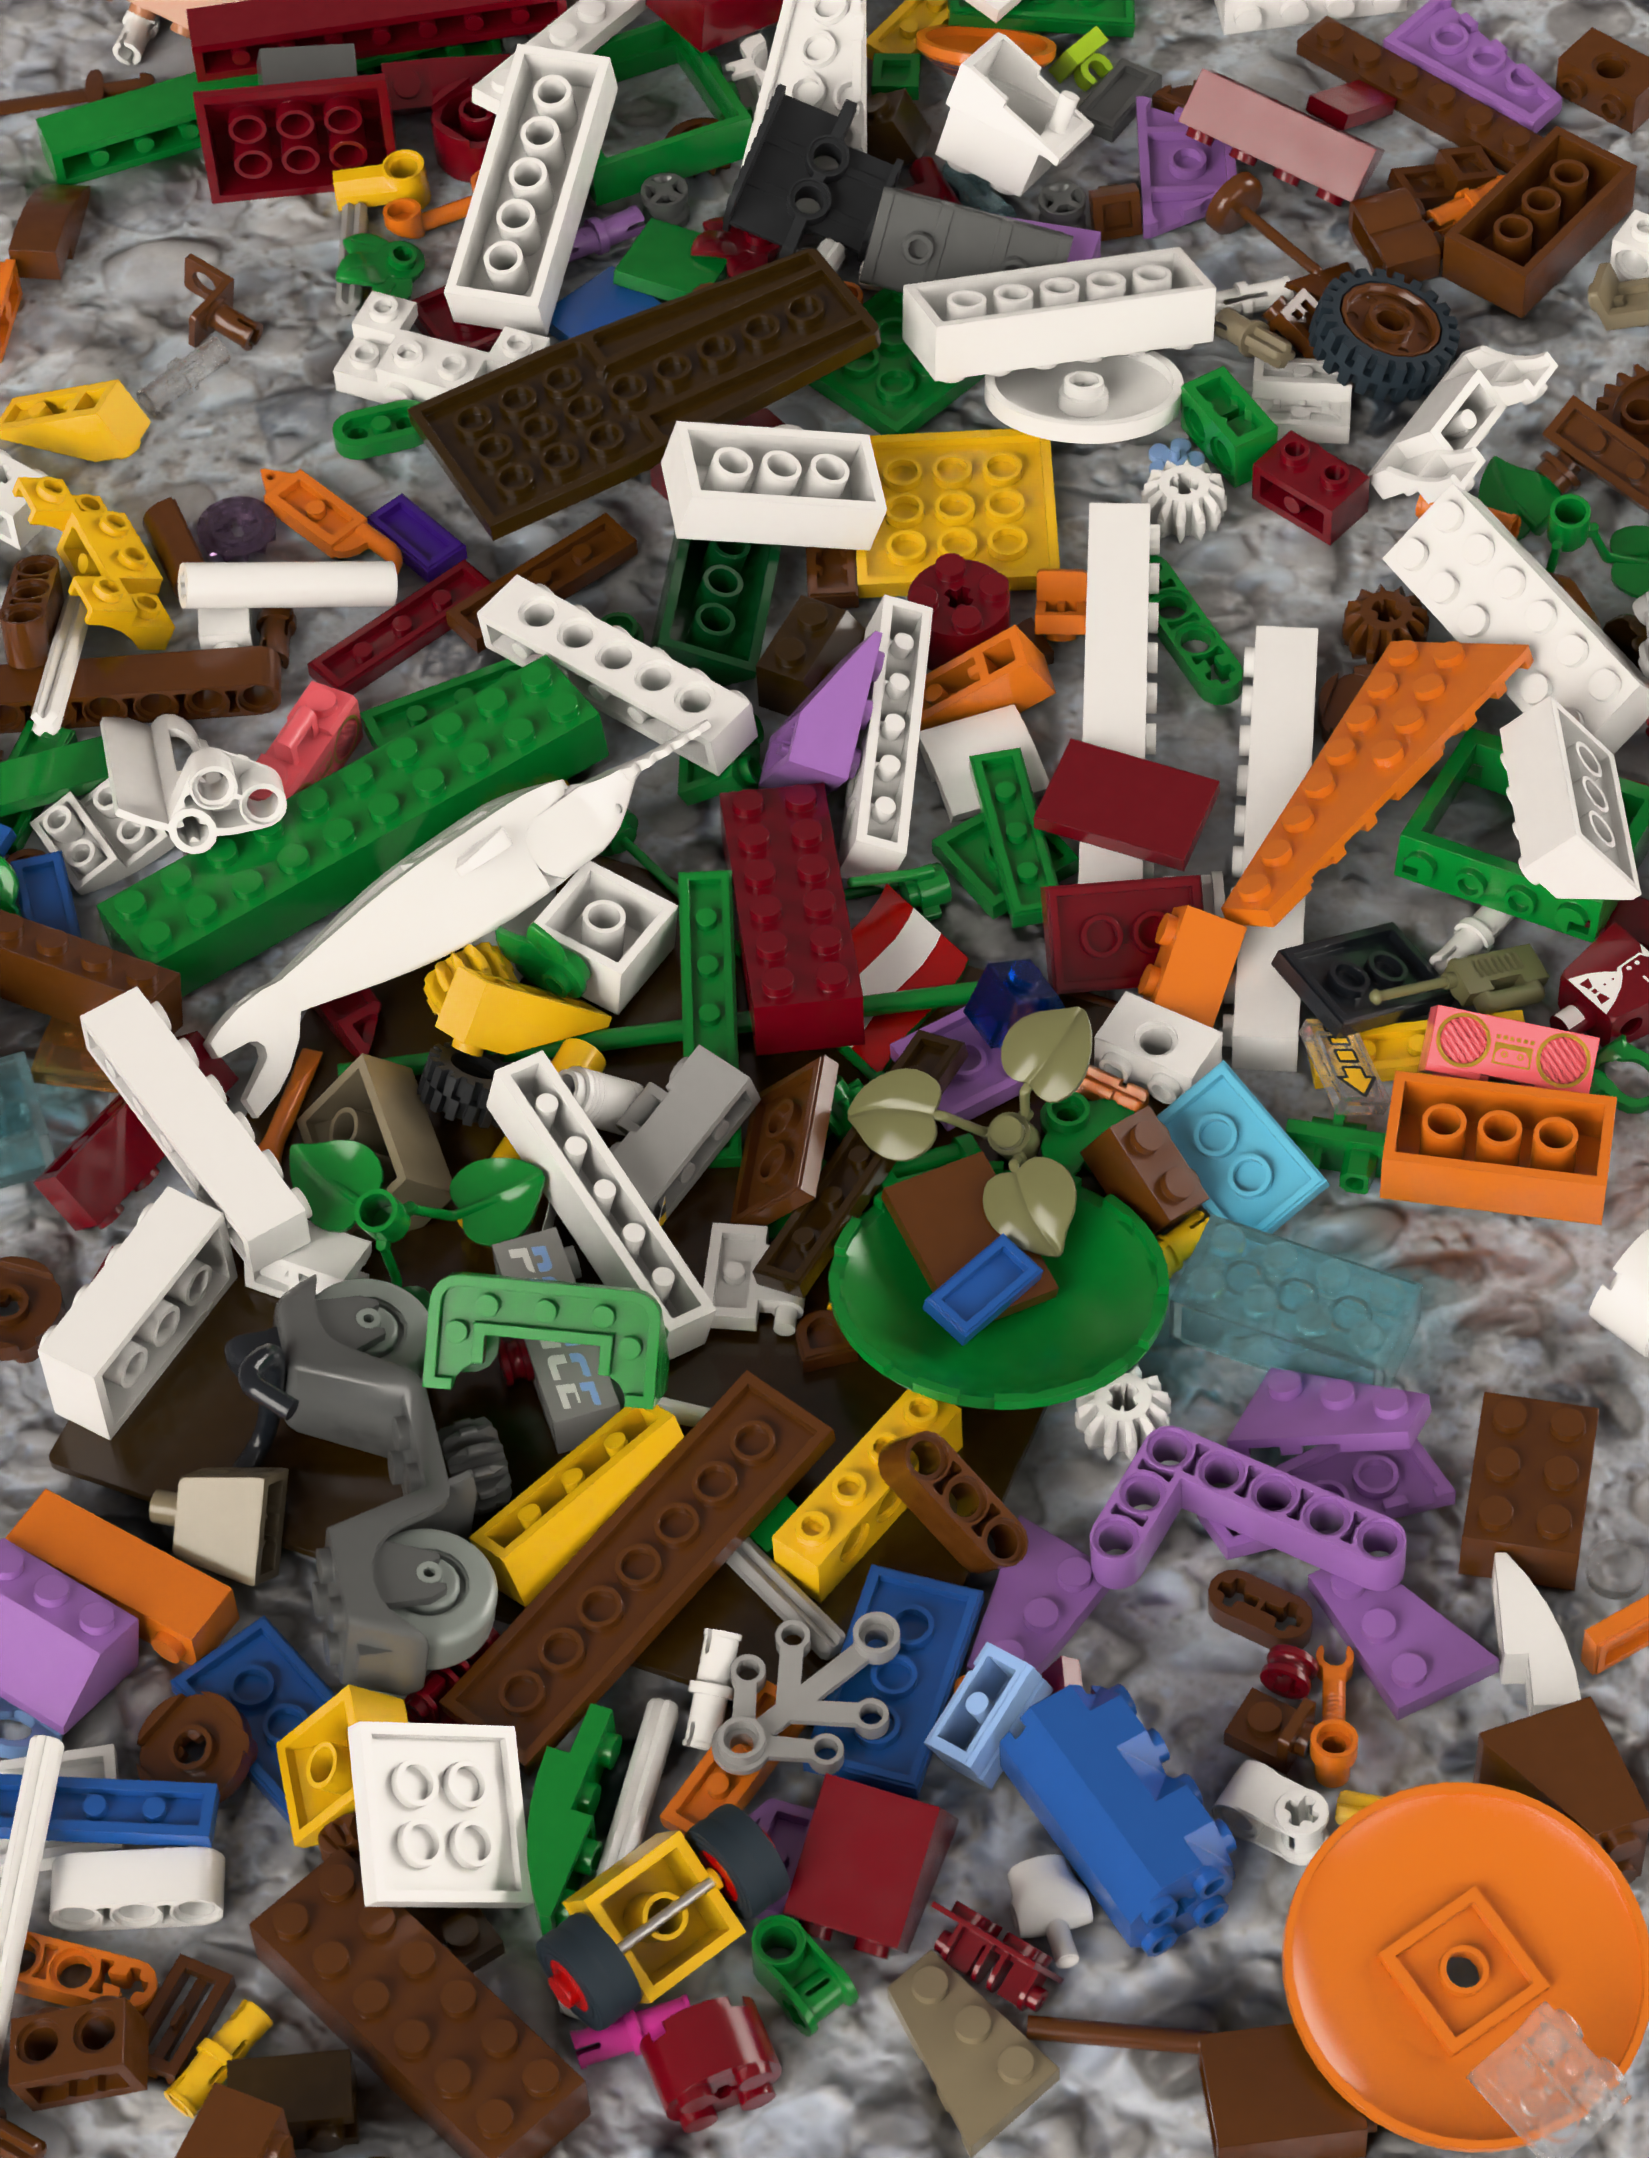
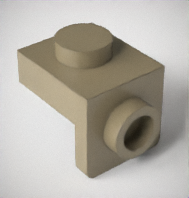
(1617, 302)

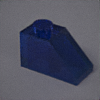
(1006, 995)

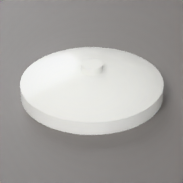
(1089, 401)

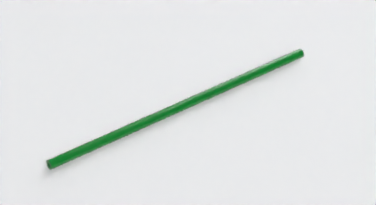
(673, 1030)

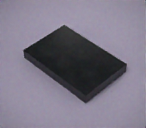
(1342, 970)

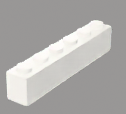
(196, 1127)
(597, 1196)

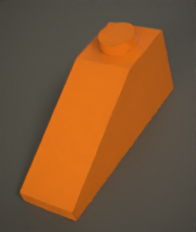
(986, 678)

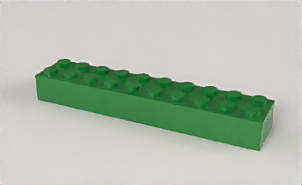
(354, 826)

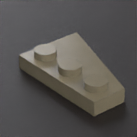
(972, 2052)

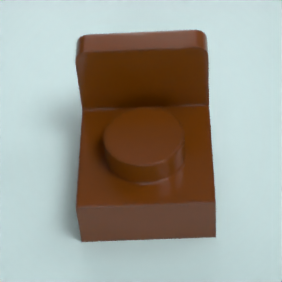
(1293, 319)
(1272, 1730)

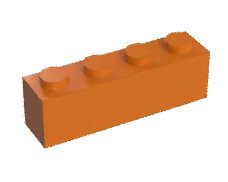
(176, 1605)

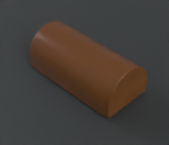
(170, 538)

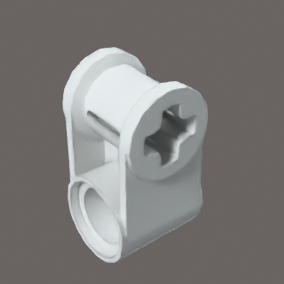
(1272, 1810)

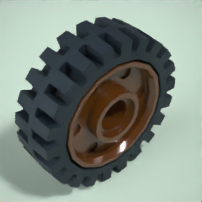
(1383, 334)

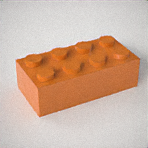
(1498, 1147)

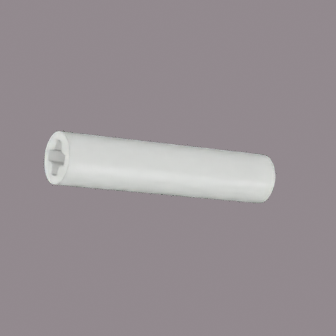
(287, 584)

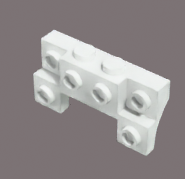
(395, 364)
(1456, 416)

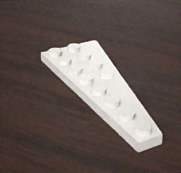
(822, 63)

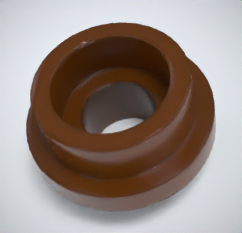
(1559, 470)

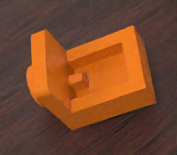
(1061, 603)

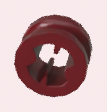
(515, 1361)
(1289, 1671)

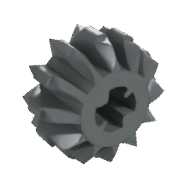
(476, 1447)

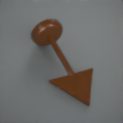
(1237, 205)

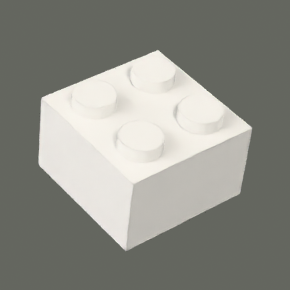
(614, 929)

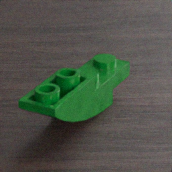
(561, 1813)

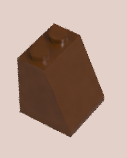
(1574, 1768)

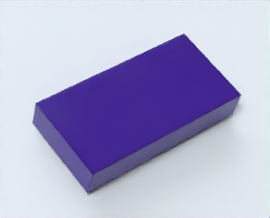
(422, 540)

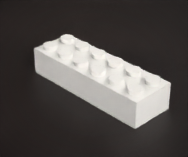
(531, 189)
(1058, 314)
(1497, 593)

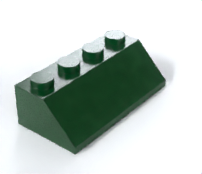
(716, 606)

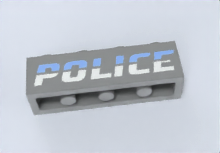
(566, 1374)

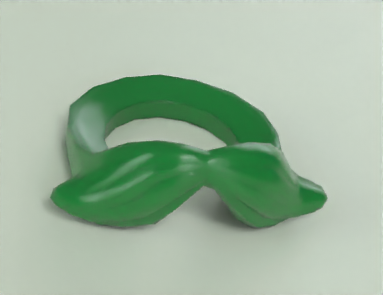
(1619, 1051)

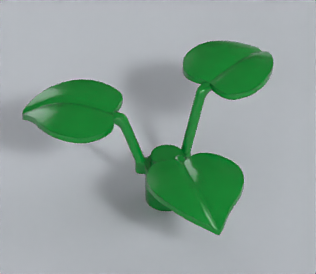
(1566, 522)
(346, 1185)

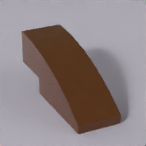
(49, 230)

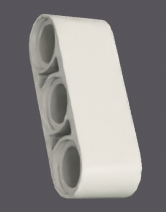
(137, 1889)

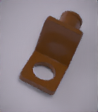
(217, 309)

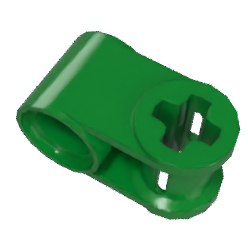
(807, 1981)

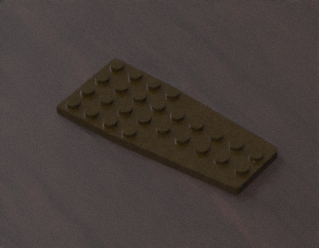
(610, 397)

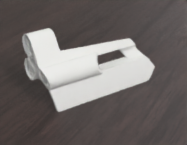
(192, 802)

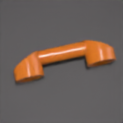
(406, 220)

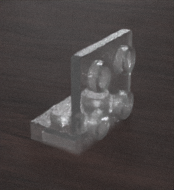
(1551, 2084)

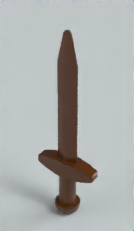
(94, 90)

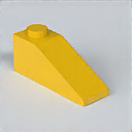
(78, 421)
(509, 1015)

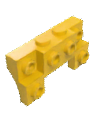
(104, 560)

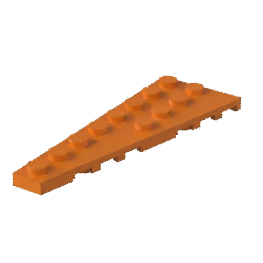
(1375, 754)

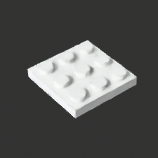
(439, 1815)

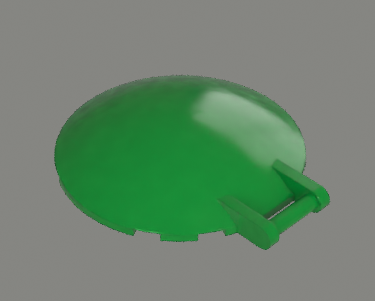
(1064, 1348)

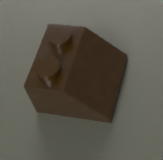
(804, 653)

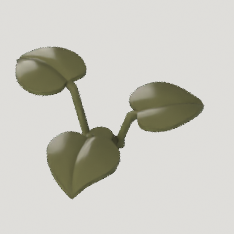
(1032, 1201)

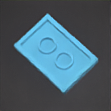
(1240, 1153)

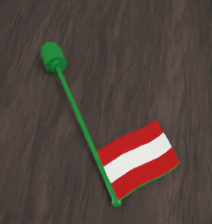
(892, 950)

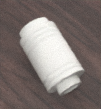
(601, 1095)

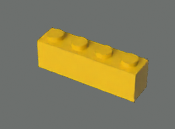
(573, 1499)

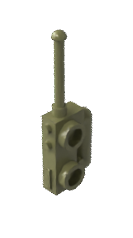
(1487, 980)

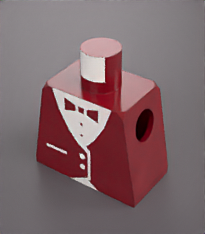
(1606, 989)

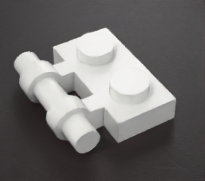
(732, 1286)

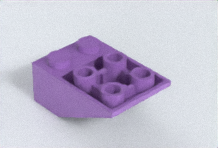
(823, 731)

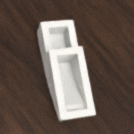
(1530, 1640)

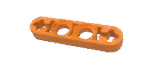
(56, 1955)

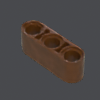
(31, 611)
(977, 1506)

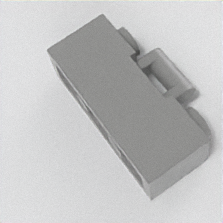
(682, 1131)

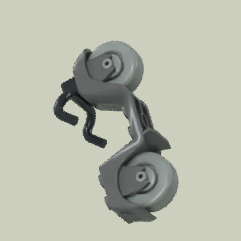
(400, 1578)

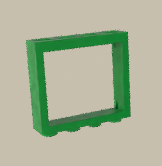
(684, 154)
(1492, 879)

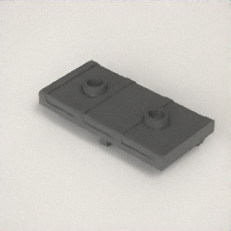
(938, 240)

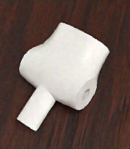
(1049, 1904)

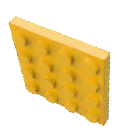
(966, 496)

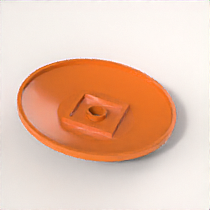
(1440, 1880)

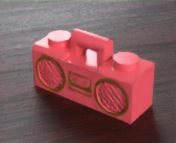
(315, 739)
(1506, 1051)

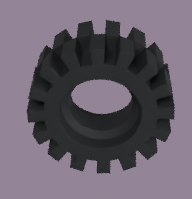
(459, 1084)

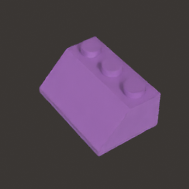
(58, 1641)

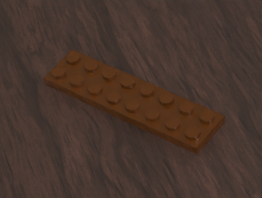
(640, 1568)

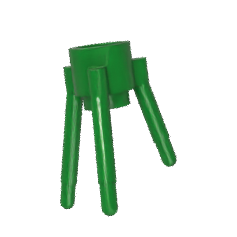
(921, 887)

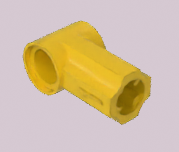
(398, 177)

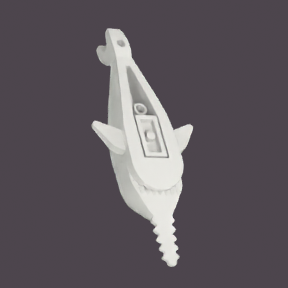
(445, 895)

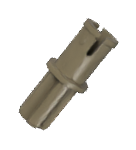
(1253, 338)

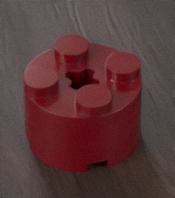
(460, 130)
(967, 605)
(711, 2062)

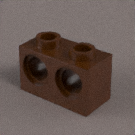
(80, 2063)

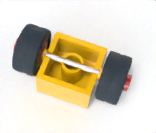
(660, 1915)

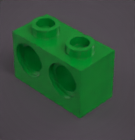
(1226, 424)

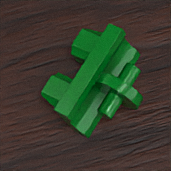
(1341, 1148)

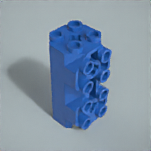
(1119, 1818)

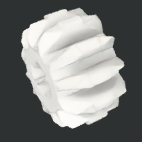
(1185, 499)
(1122, 1413)

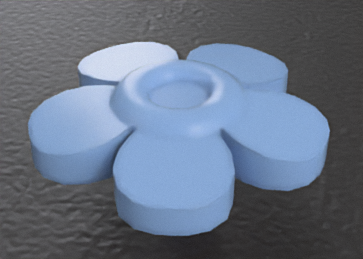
(1178, 453)

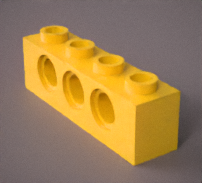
(854, 1502)

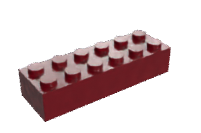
(791, 919)

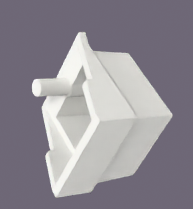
(1008, 119)

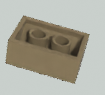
(381, 1109)

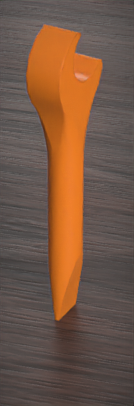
(291, 1102)

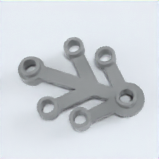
(803, 1702)

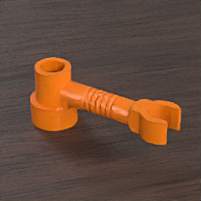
(1334, 1740)

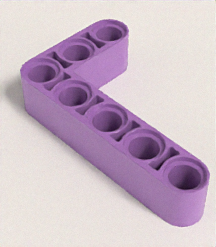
(1239, 1509)

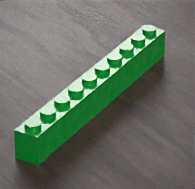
(163, 120)

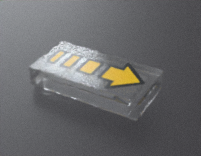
(1345, 1071)

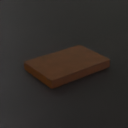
(785, 1145)
(947, 1225)

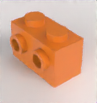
(1192, 963)

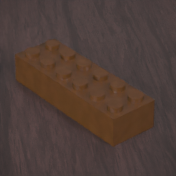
(419, 2018)

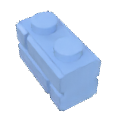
(984, 1711)

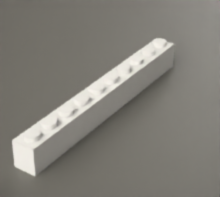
(1119, 655)
(1280, 755)

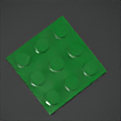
(889, 384)

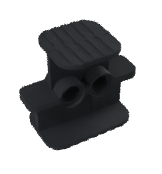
(783, 171)

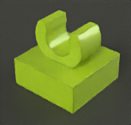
(1081, 57)

